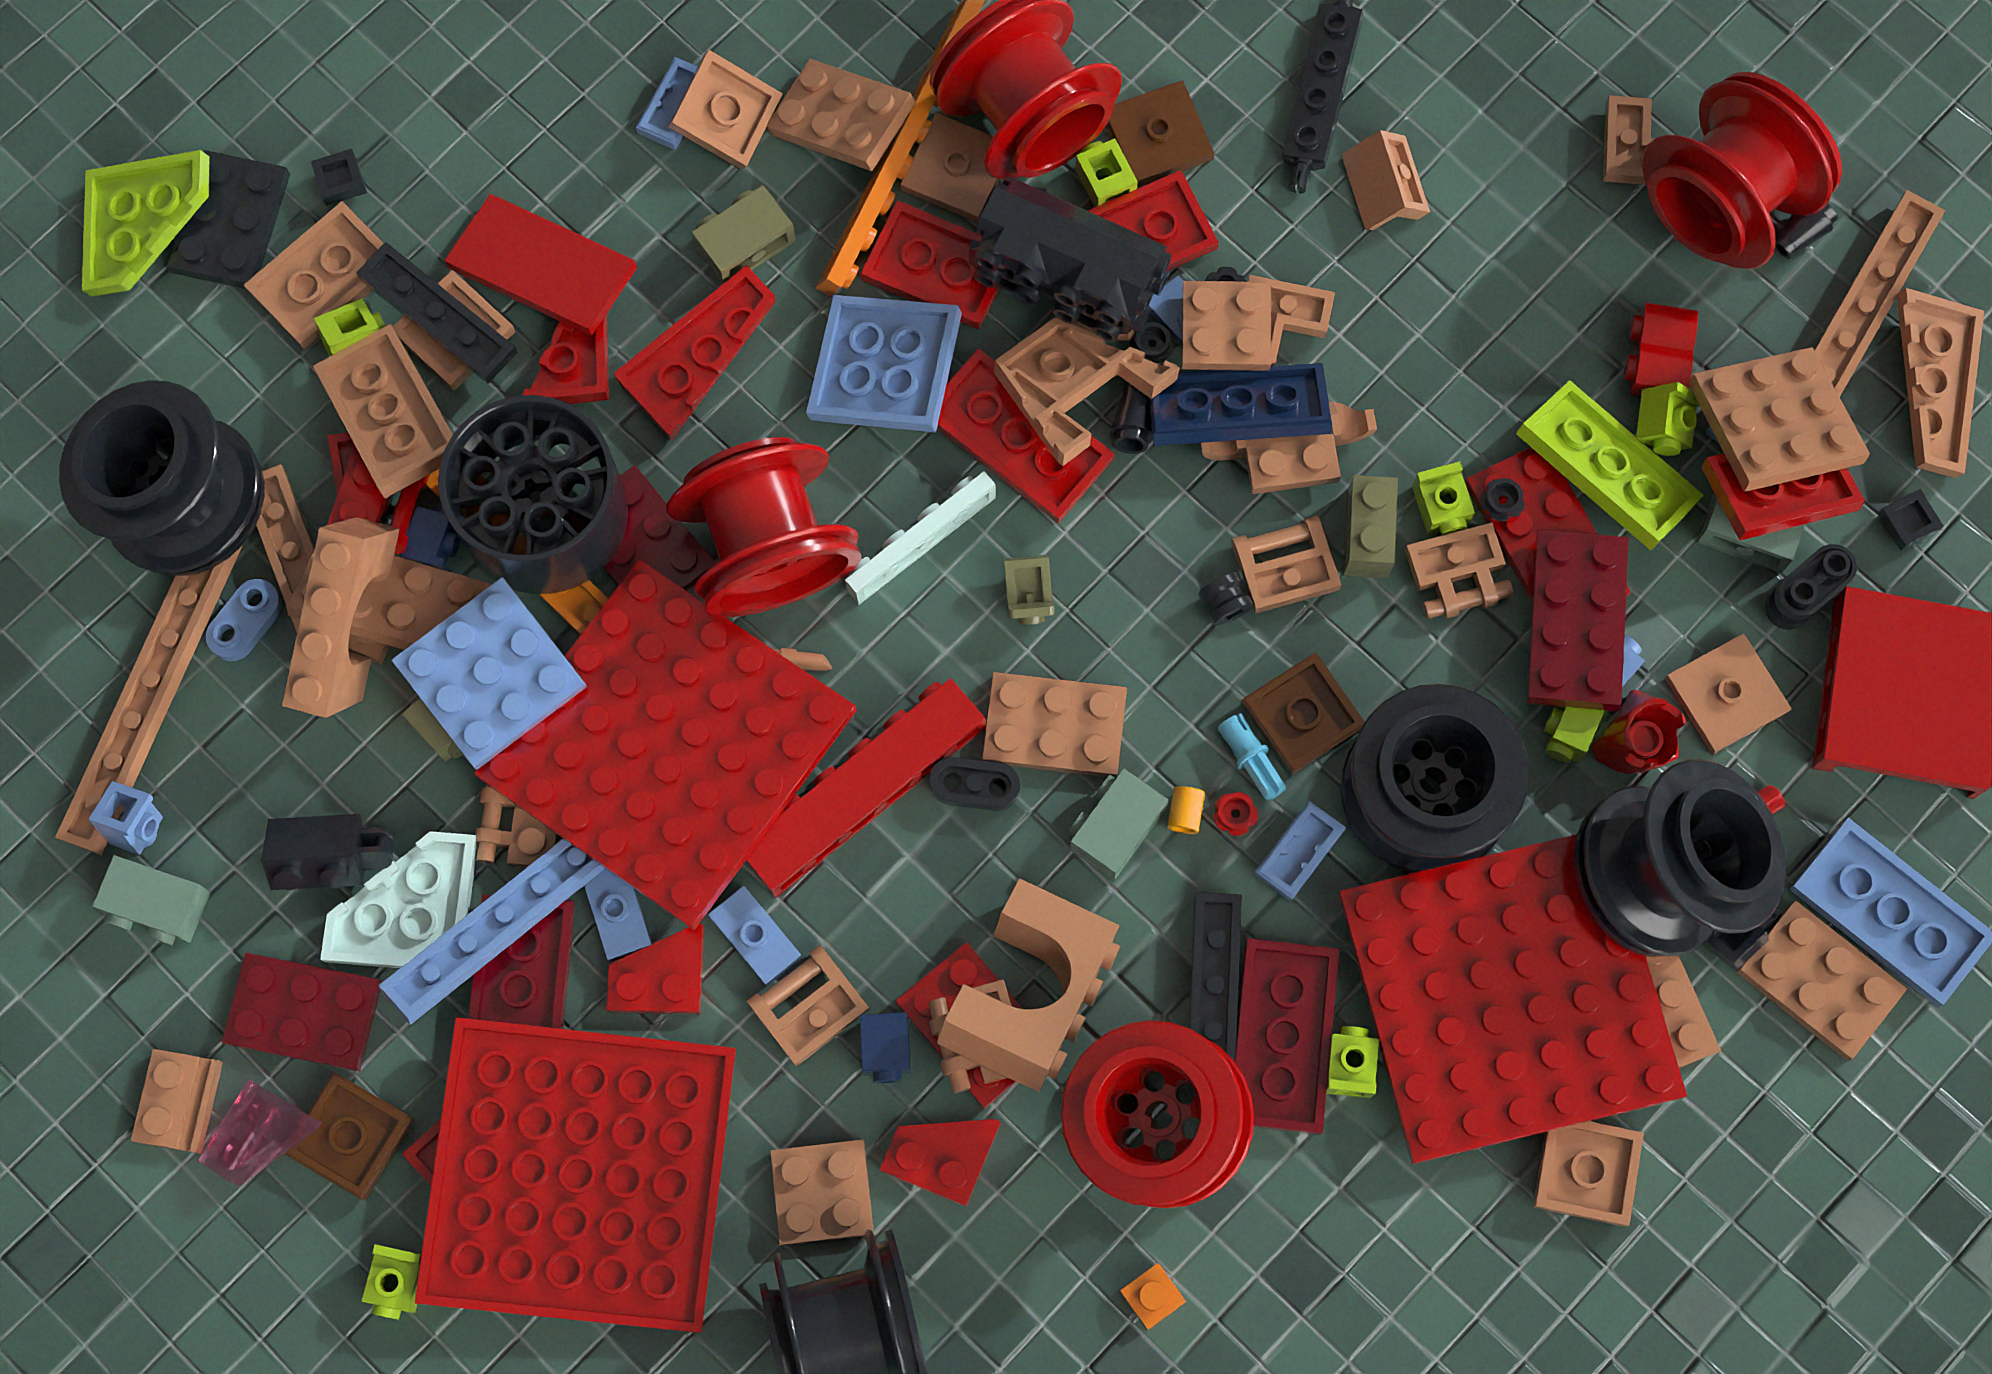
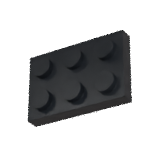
(234, 224)

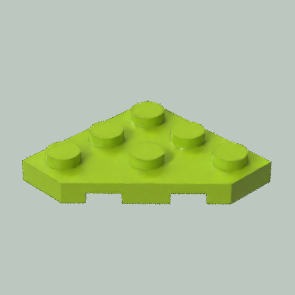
(135, 215)

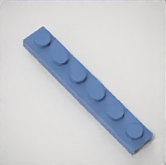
(488, 930)

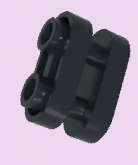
(1810, 586)

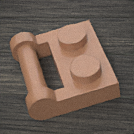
(1291, 576)
(815, 1018)

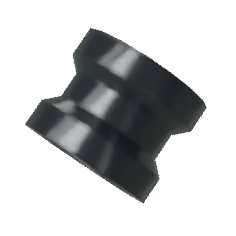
(1226, 599)

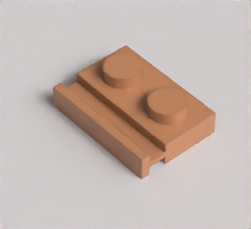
(176, 1101)

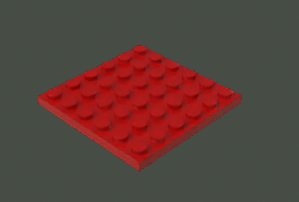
(672, 746)
(1505, 1002)
(576, 1175)

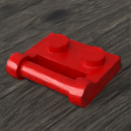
(362, 499)

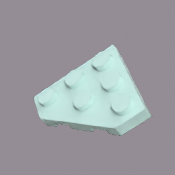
(404, 904)

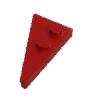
(574, 366)

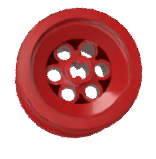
(1020, 78)
(1756, 156)
(763, 526)
(1098, 1127)

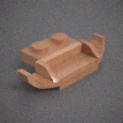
(1296, 460)

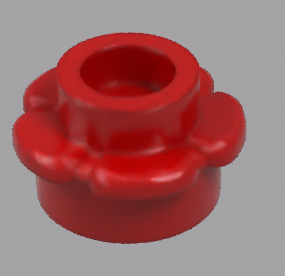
(1235, 801)

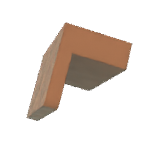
(1384, 179)

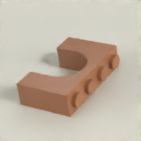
(322, 671)
(1026, 1041)

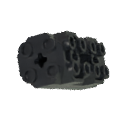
(1071, 257)

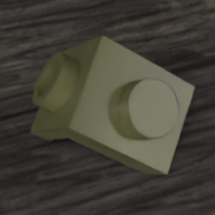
(1028, 588)

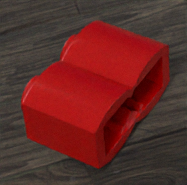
(1662, 347)

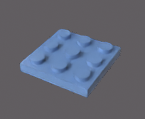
(884, 363)
(489, 673)

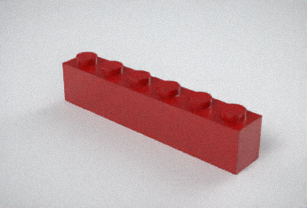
(865, 784)

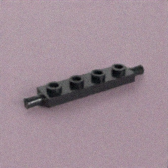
(1321, 90)

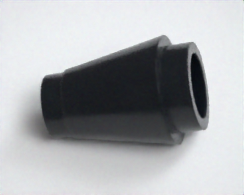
(1804, 230)
(1132, 422)

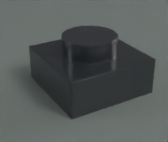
(339, 177)
(1910, 519)

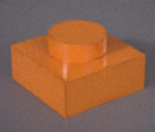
(1152, 1296)

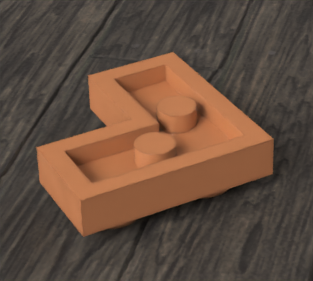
(1626, 138)
(1296, 310)

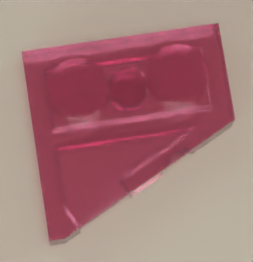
(255, 1134)

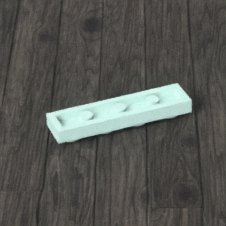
(932, 527)

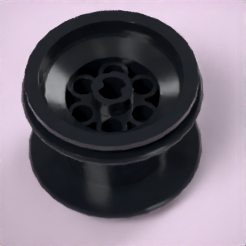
(157, 509)
(1443, 722)
(1680, 860)
(846, 1320)

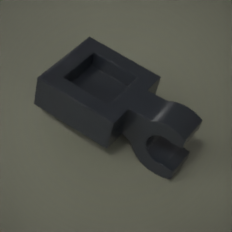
(1738, 948)

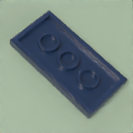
(1242, 405)

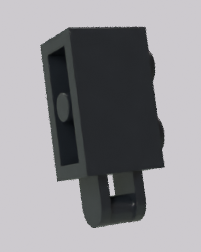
(323, 851)

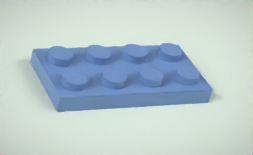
(1893, 912)

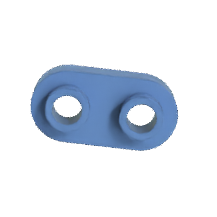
(247, 621)

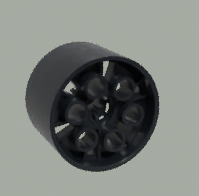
(553, 558)

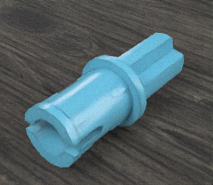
(1251, 756)

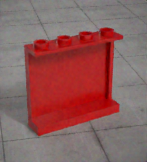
(1907, 691)

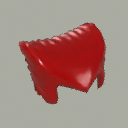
(1640, 735)

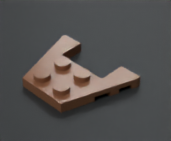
(1060, 369)

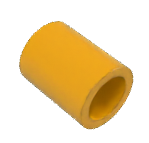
(1185, 810)

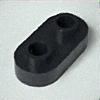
(975, 782)

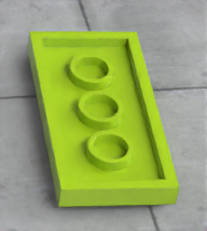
(1609, 464)

